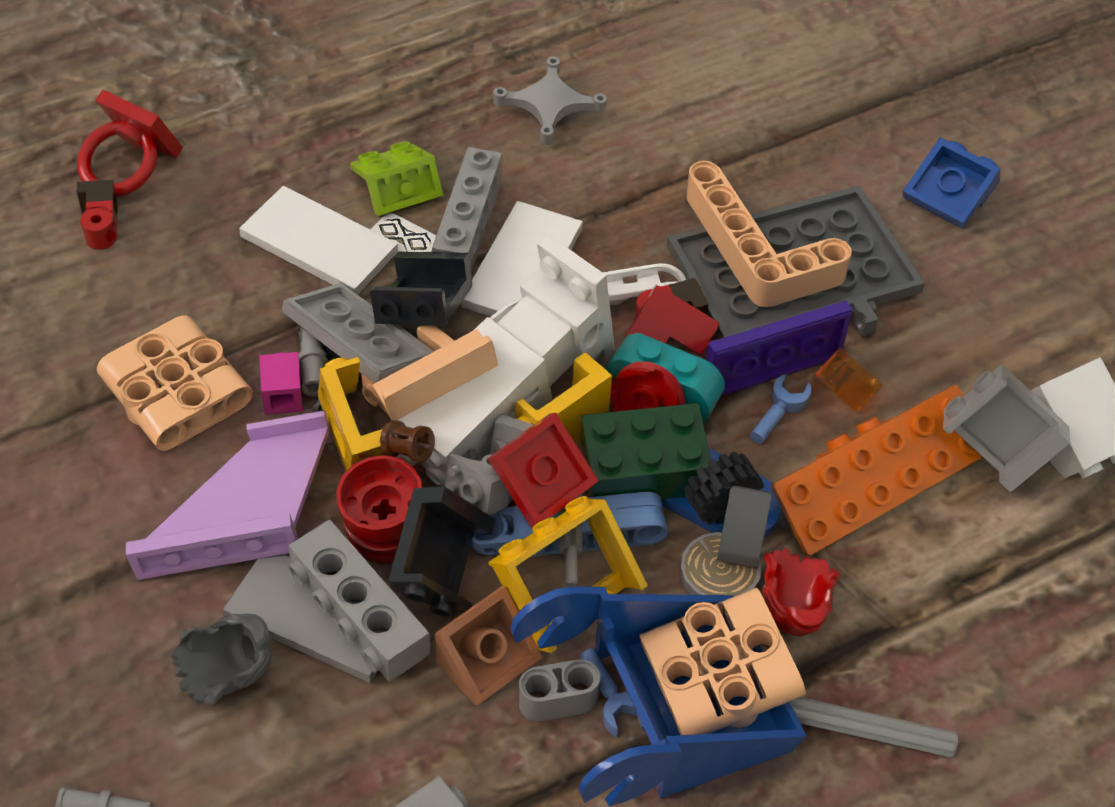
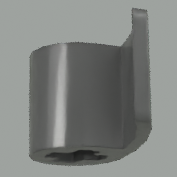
(744, 526)

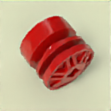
(374, 504)

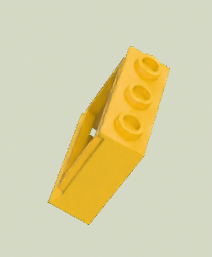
(607, 534)

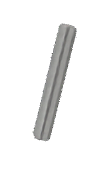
(875, 727)

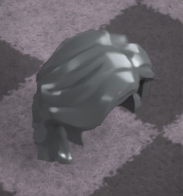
(222, 657)

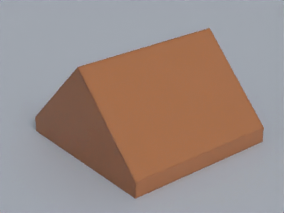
(480, 649)

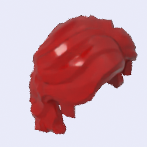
(798, 591)

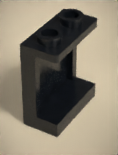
(425, 290)
(436, 548)

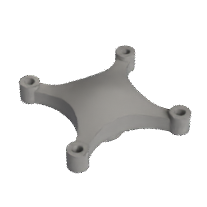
(550, 100)

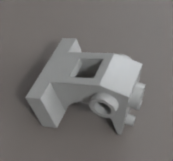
(476, 479)

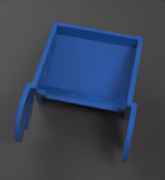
(673, 759)

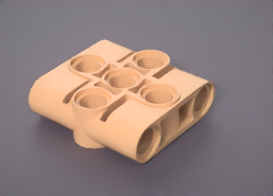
(174, 382)
(750, 626)

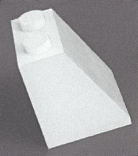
(1087, 405)

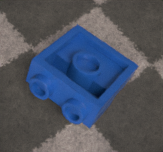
(952, 182)

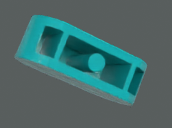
(697, 377)

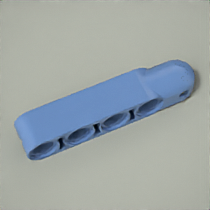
(637, 515)

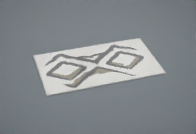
(407, 235)

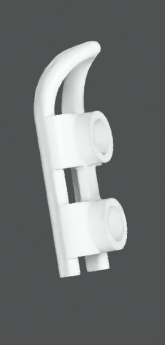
(646, 277)

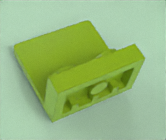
(399, 177)

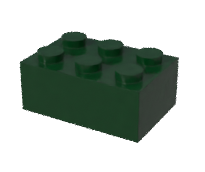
(644, 450)

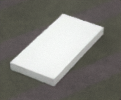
(319, 240)
(516, 256)

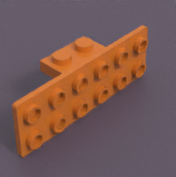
(872, 472)

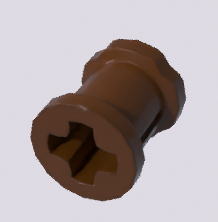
(407, 441)

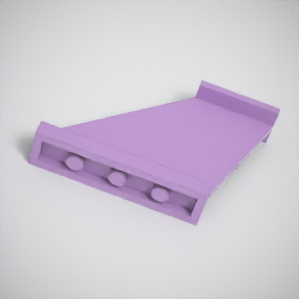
(245, 507)

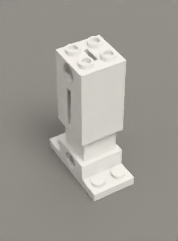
(554, 323)

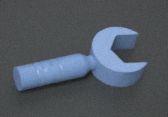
(783, 403)
(616, 701)

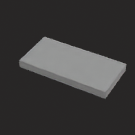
(348, 328)
(294, 616)

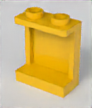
(587, 396)

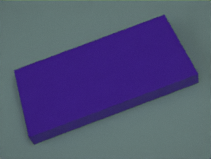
(780, 347)

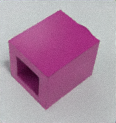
(281, 383)

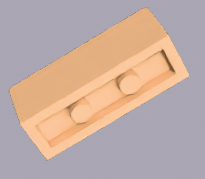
(436, 374)

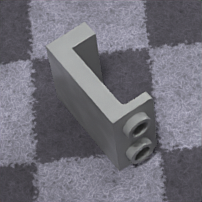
(1007, 426)

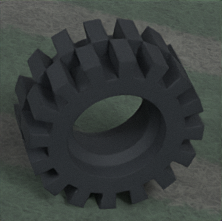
(711, 487)

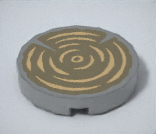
(707, 576)

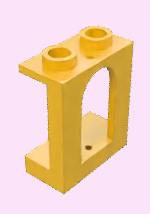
(336, 380)

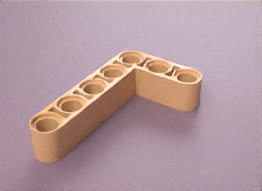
(762, 273)

